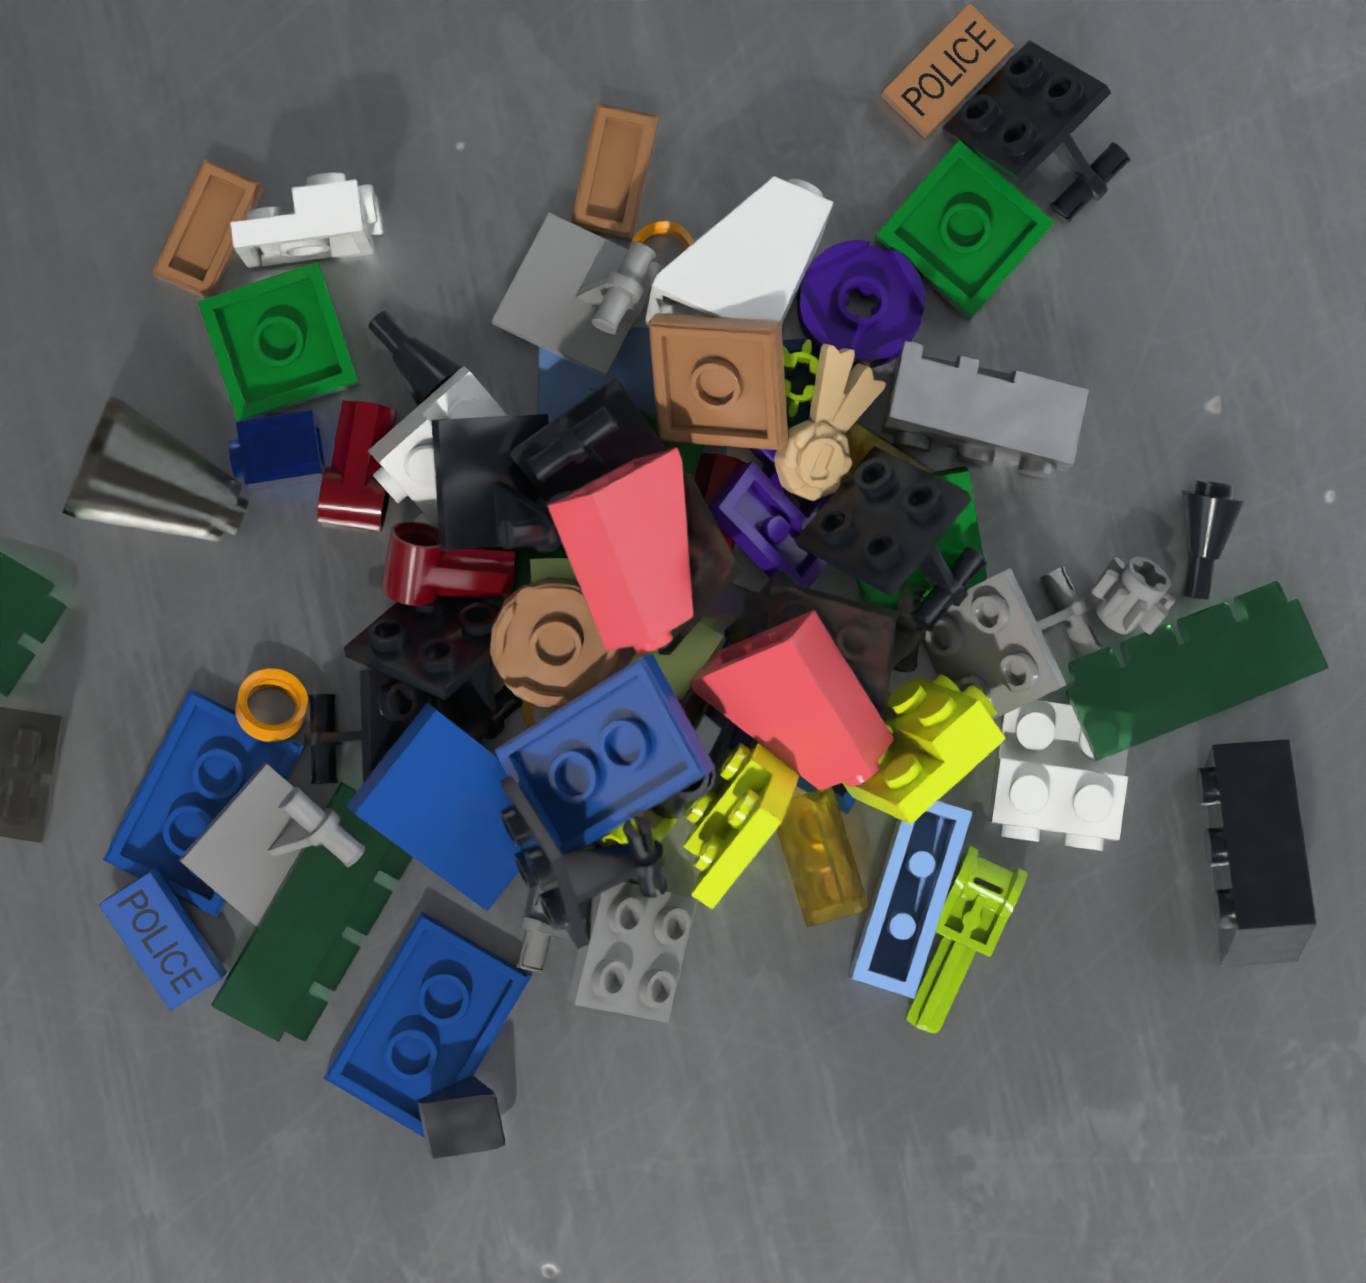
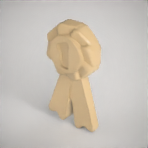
(818, 449)

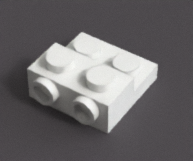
(329, 223)
(408, 448)
(1052, 781)

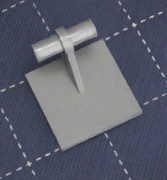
(578, 294)
(1000, 645)
(259, 838)
(631, 951)

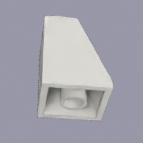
(749, 259)

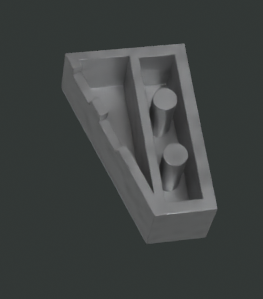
(983, 413)

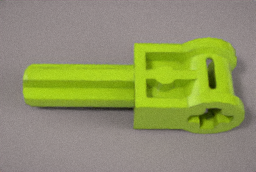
(968, 924)

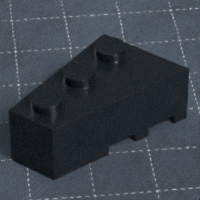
(1256, 853)

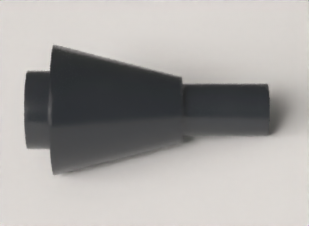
(417, 363)
(1208, 520)

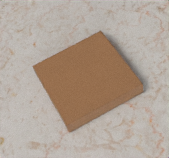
(719, 381)

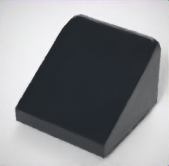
(461, 1119)

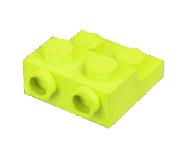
(935, 744)
(737, 818)

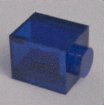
(278, 451)

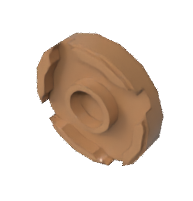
(549, 644)

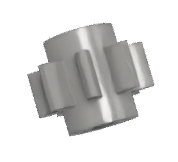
(1132, 595)

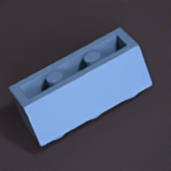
(909, 899)

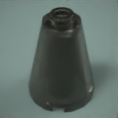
(152, 481)

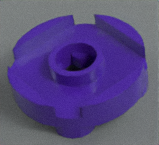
(870, 272)

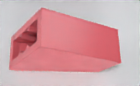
(631, 550)
(798, 702)

